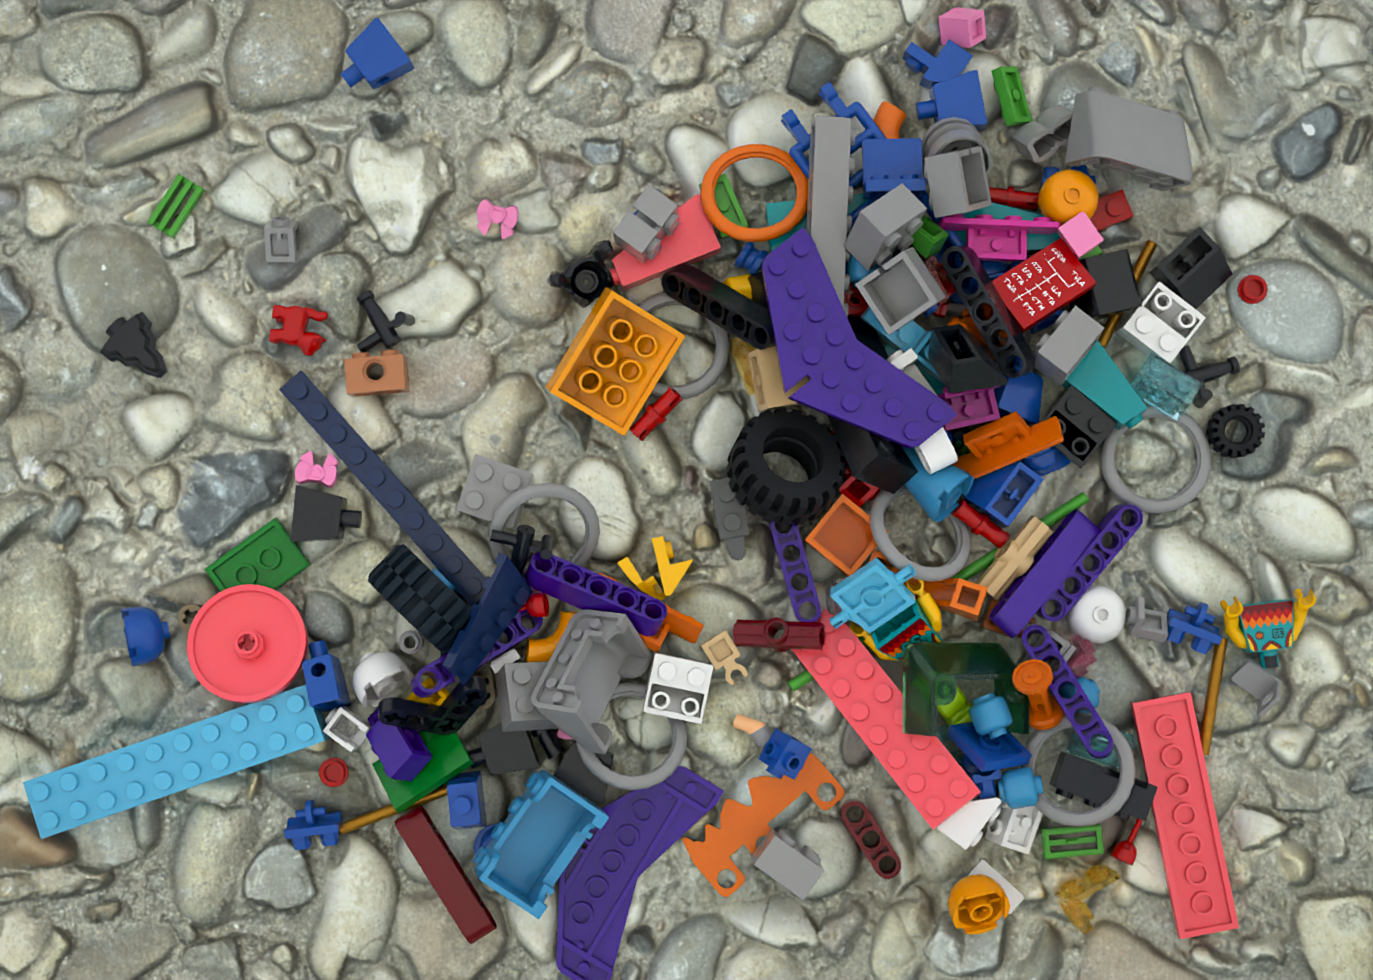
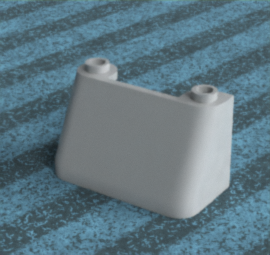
(1129, 139)
(585, 673)

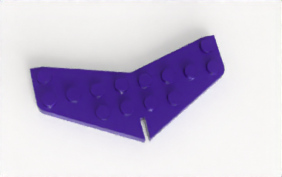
(844, 374)
(603, 877)

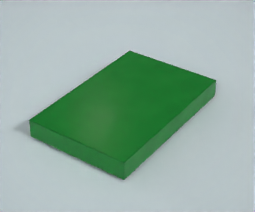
(261, 559)
(448, 760)

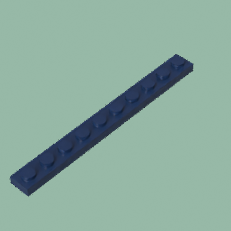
(385, 487)

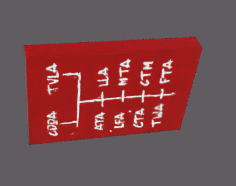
(1043, 284)

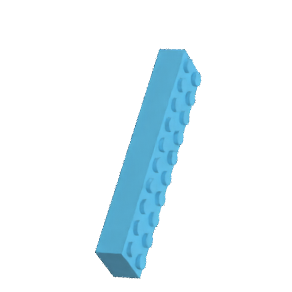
(174, 761)

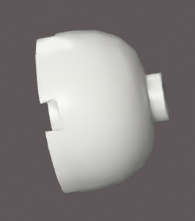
(1097, 615)
(380, 677)

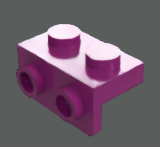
(971, 407)

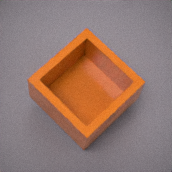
(843, 536)

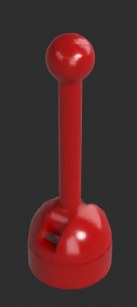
(537, 605)
(1125, 850)

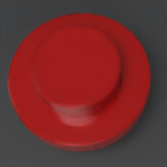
(1252, 289)
(334, 772)

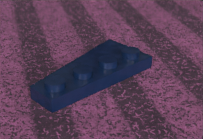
(498, 606)

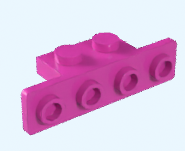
(998, 238)

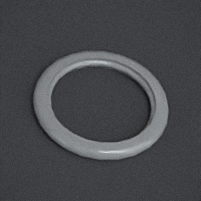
(719, 361)
(583, 505)
(1164, 505)
(898, 560)
(648, 779)
(1117, 799)

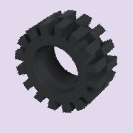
(1250, 421)

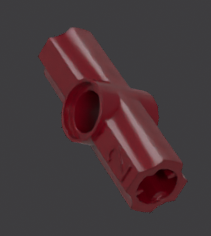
(796, 634)

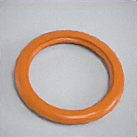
(709, 204)

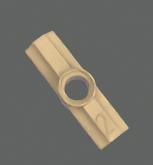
(1014, 557)

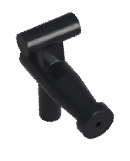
(383, 326)
(1206, 373)
(523, 544)

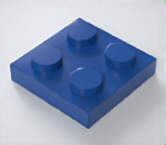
(986, 752)

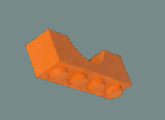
(949, 594)

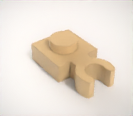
(722, 653)

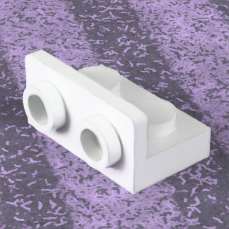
(1014, 827)

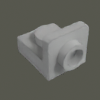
(280, 240)

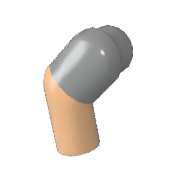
(756, 729)

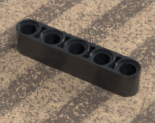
(720, 305)
(975, 305)

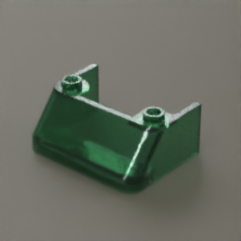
(932, 678)

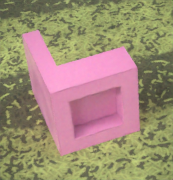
(962, 26)
(1080, 235)

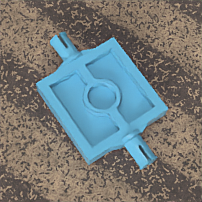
(872, 595)

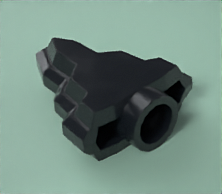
(134, 345)

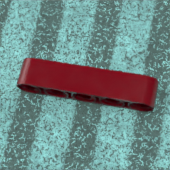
(445, 874)

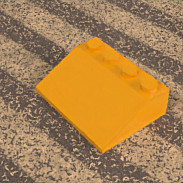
(615, 361)

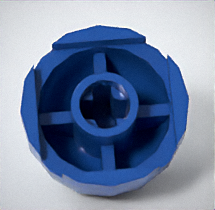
(144, 634)

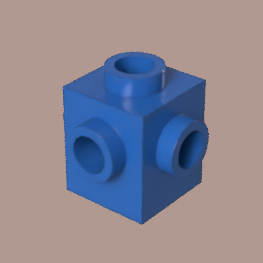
(784, 754)

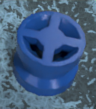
(751, 258)

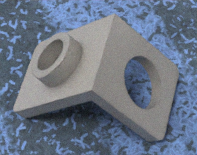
(1259, 684)

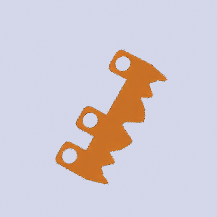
(746, 824)

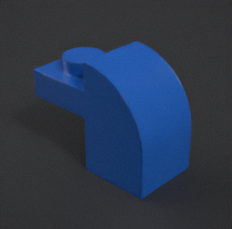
(946, 66)

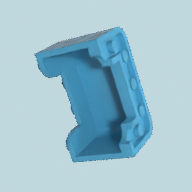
(537, 841)

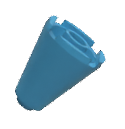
(937, 491)

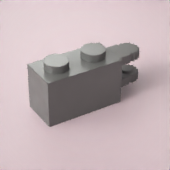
(729, 517)

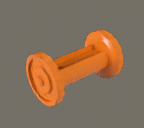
(1033, 679)

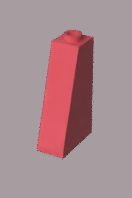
(688, 244)

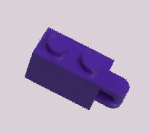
(398, 749)

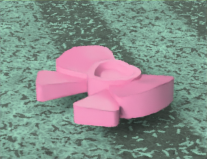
(488, 212)
(308, 472)

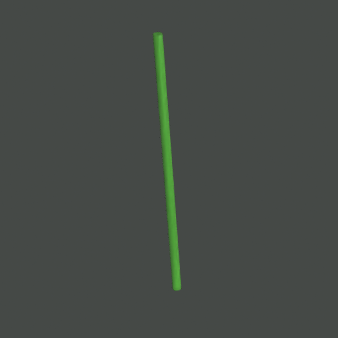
(975, 567)

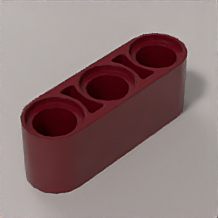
(880, 848)

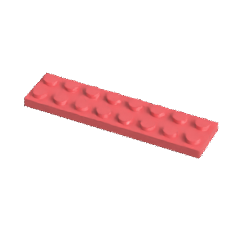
(875, 711)
(1184, 815)

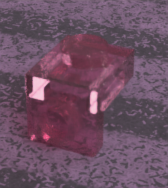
(1085, 657)

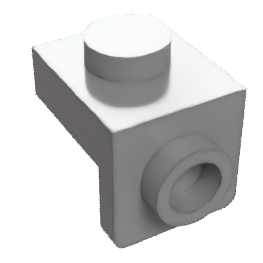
(1146, 622)

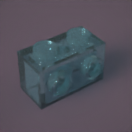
(1165, 386)

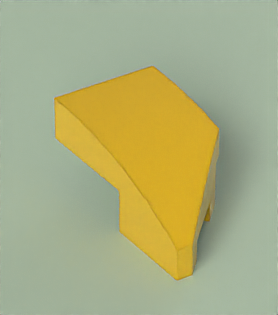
(648, 586)

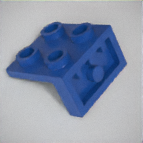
(891, 163)

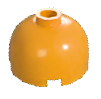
(1067, 195)
(977, 904)

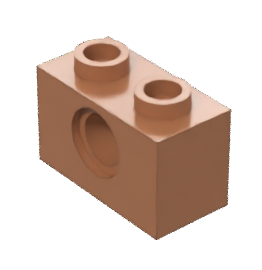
(394, 379)

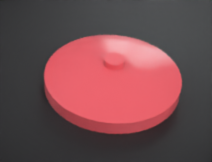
(247, 643)

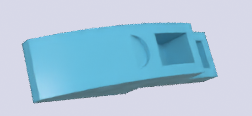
(905, 338)

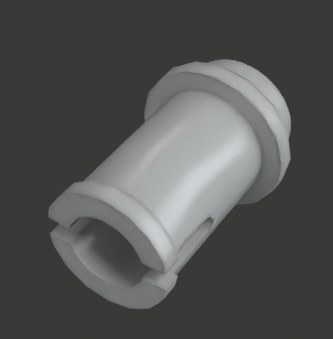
(404, 642)

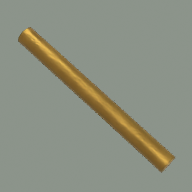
(1138, 269)
(1212, 695)
(387, 811)

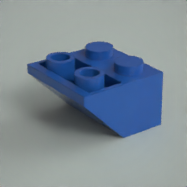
(1004, 492)

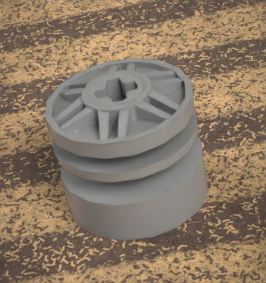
(955, 134)

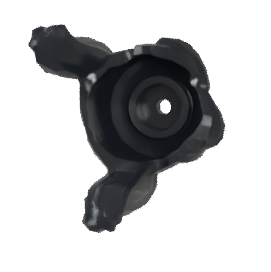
(585, 267)

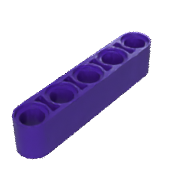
(1101, 558)
(800, 566)
(1045, 573)
(585, 583)
(441, 678)
(1078, 702)

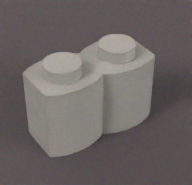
(1043, 137)

